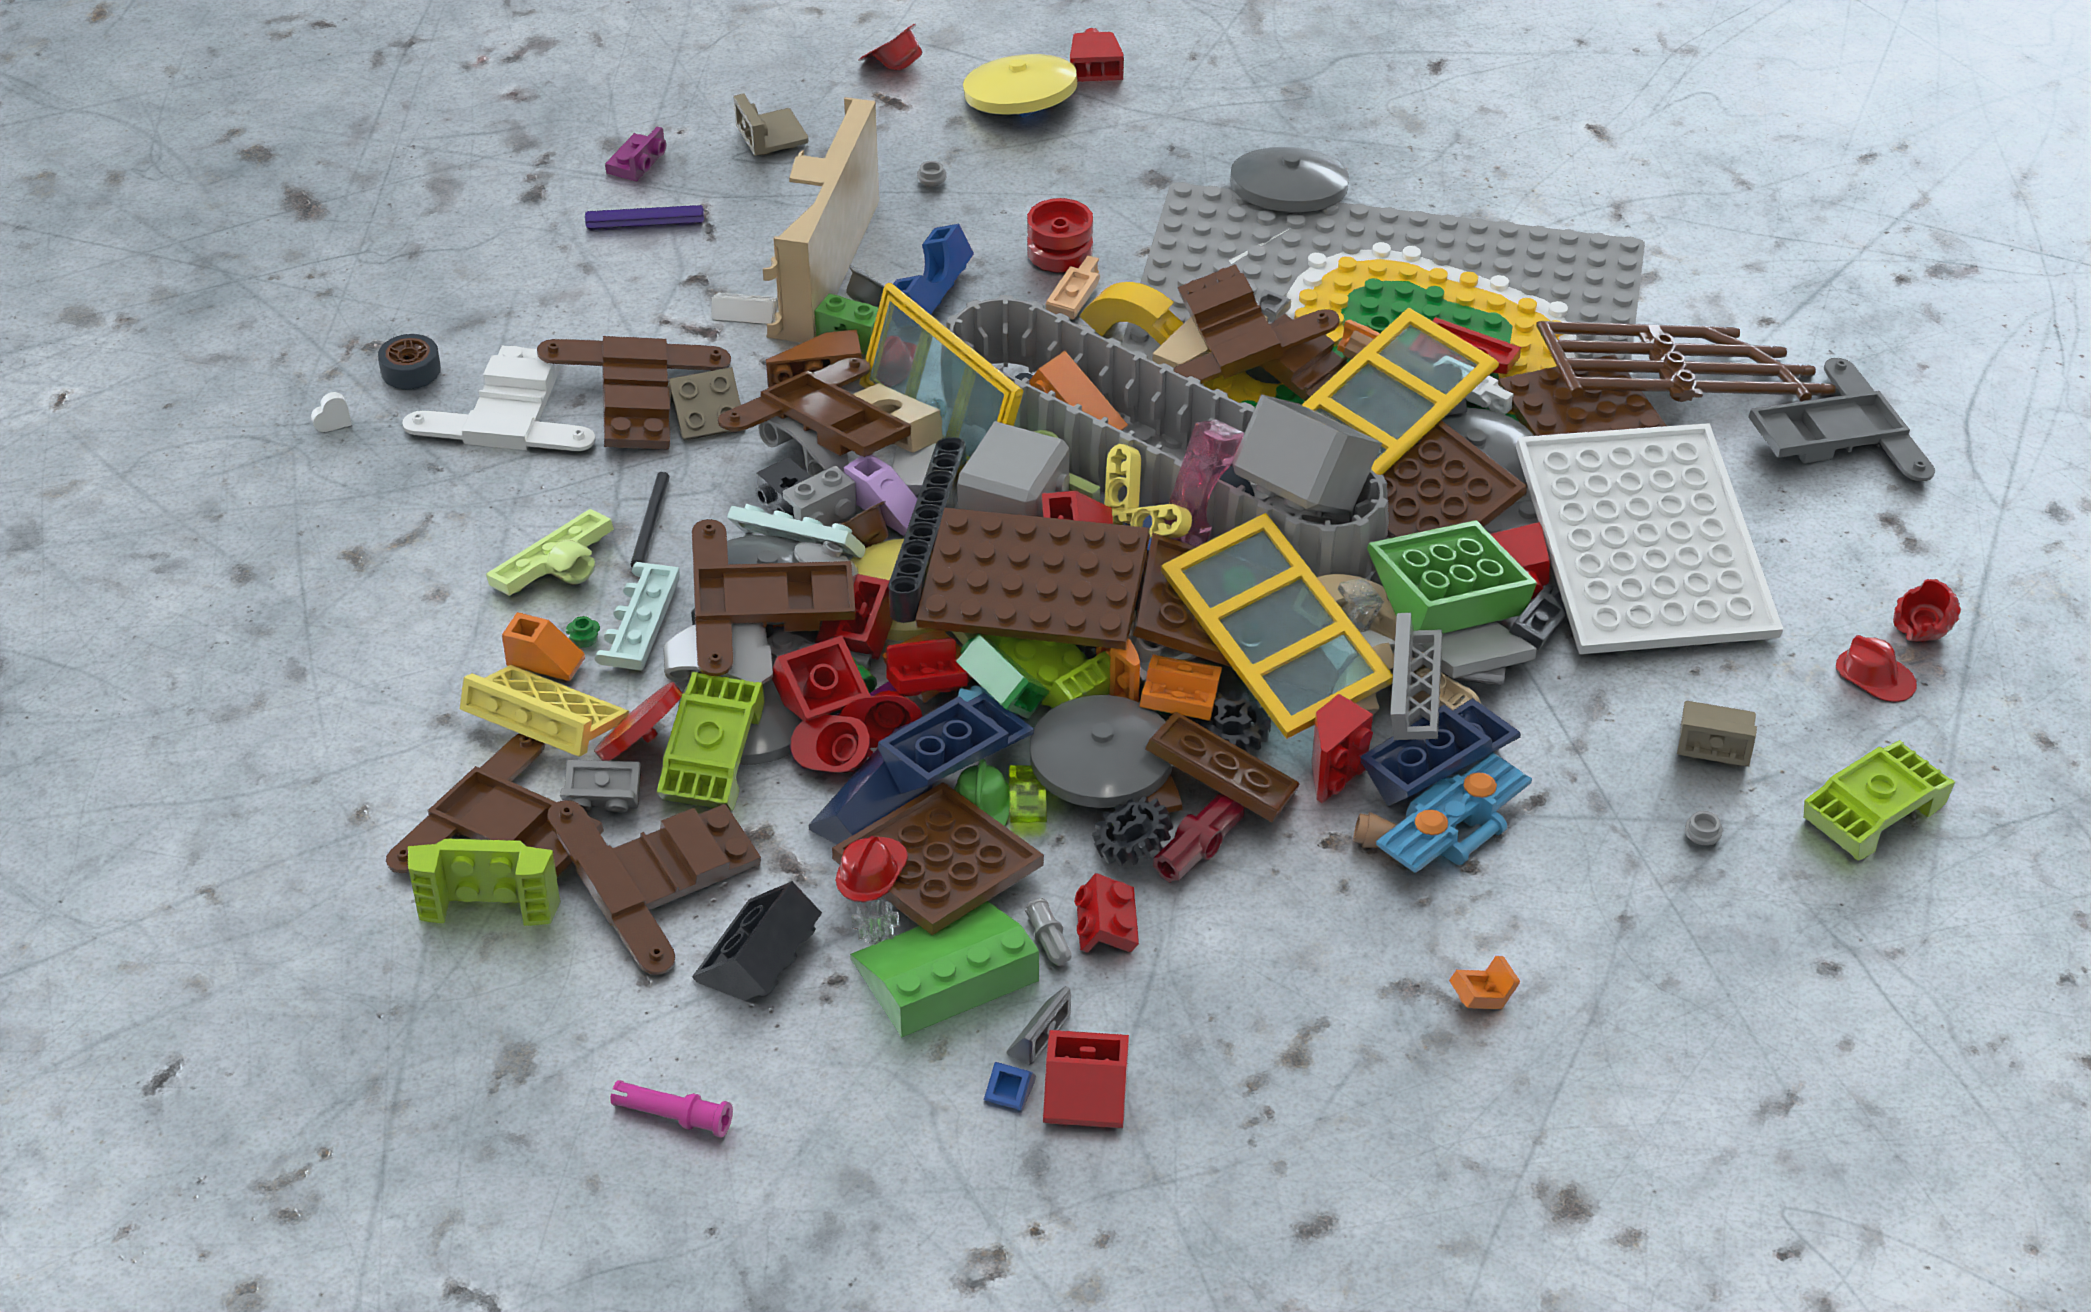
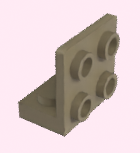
(767, 130)
(701, 400)
(1717, 733)

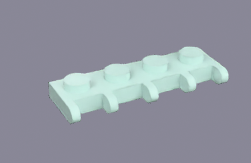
(781, 524)
(641, 618)

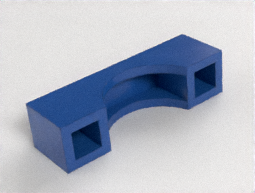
(945, 257)

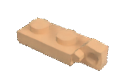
(1074, 288)

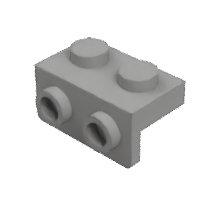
(823, 497)
(602, 784)

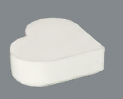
(332, 413)

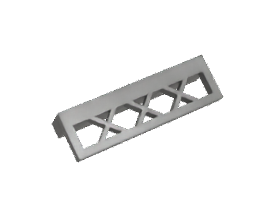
(1404, 677)

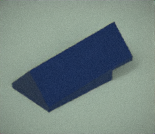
(950, 740)
(1411, 765)
(862, 800)

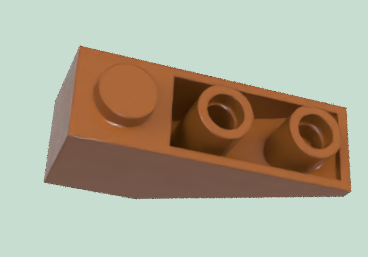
(813, 355)

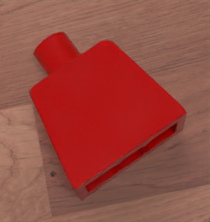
(1097, 56)
(1529, 549)

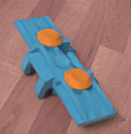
(1466, 798)

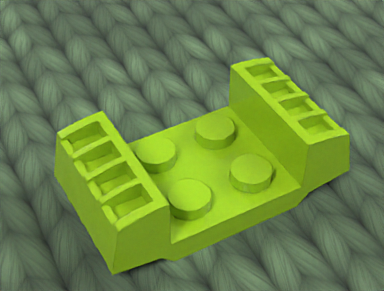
(1059, 668)
(709, 740)
(1875, 795)
(483, 873)

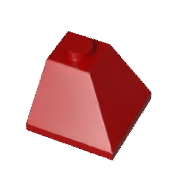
(818, 679)

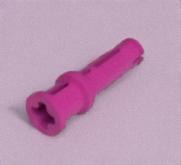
(688, 1110)

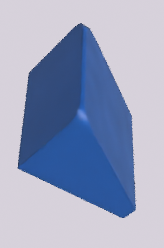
(1009, 1086)

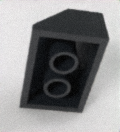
(759, 943)

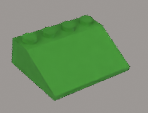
(1451, 577)
(943, 974)

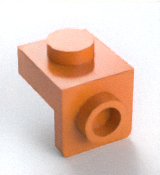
(1486, 988)

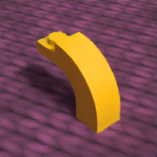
(1132, 304)

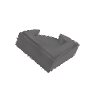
(1274, 305)

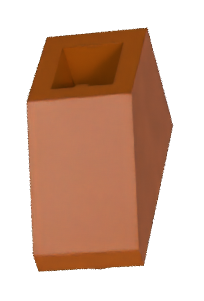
(540, 647)

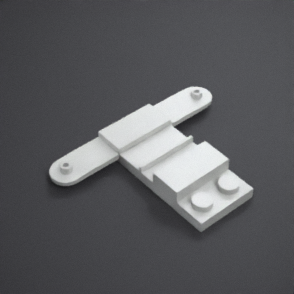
(507, 409)

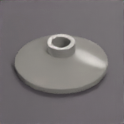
(821, 553)

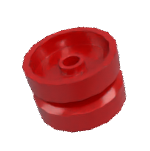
(1059, 234)

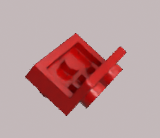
(924, 667)
(1106, 914)

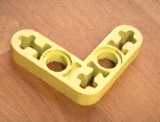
(1128, 510)

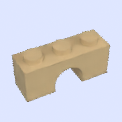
(923, 418)

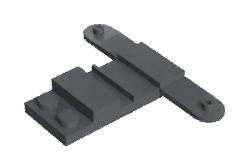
(1855, 419)

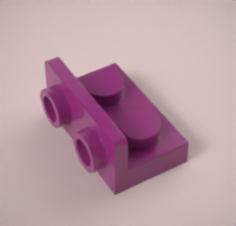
(637, 155)

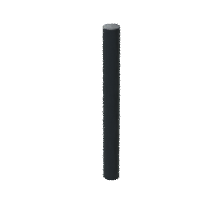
(650, 518)

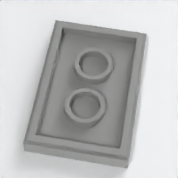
(1480, 649)

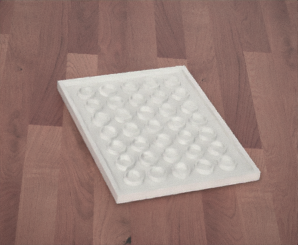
(1647, 539)

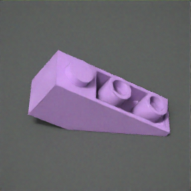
(877, 483)

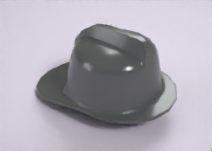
(864, 288)

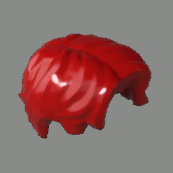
(1927, 611)

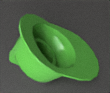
(986, 789)

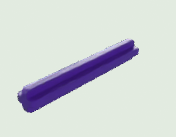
(644, 216)

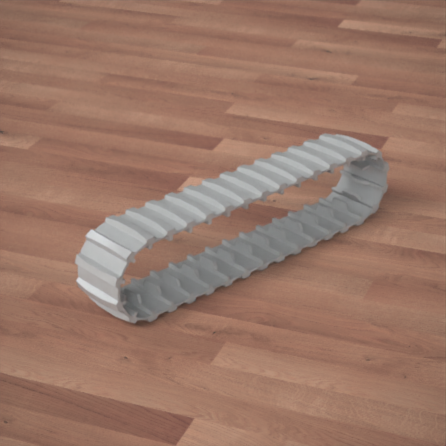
(1155, 395)

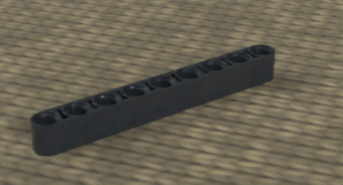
(914, 558)

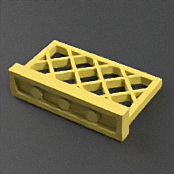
(539, 708)

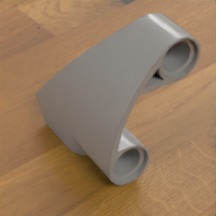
(817, 458)
(750, 654)

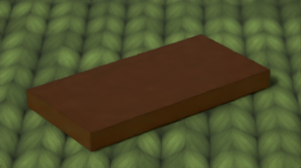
(1223, 766)

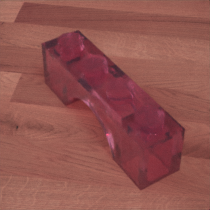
(1205, 460)

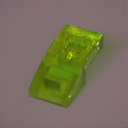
(1026, 796)

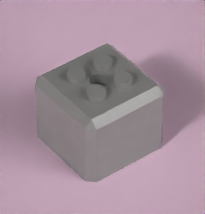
(1304, 457)
(1013, 471)

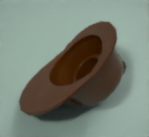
(869, 526)

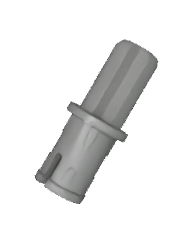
(1048, 931)

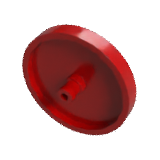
(639, 723)

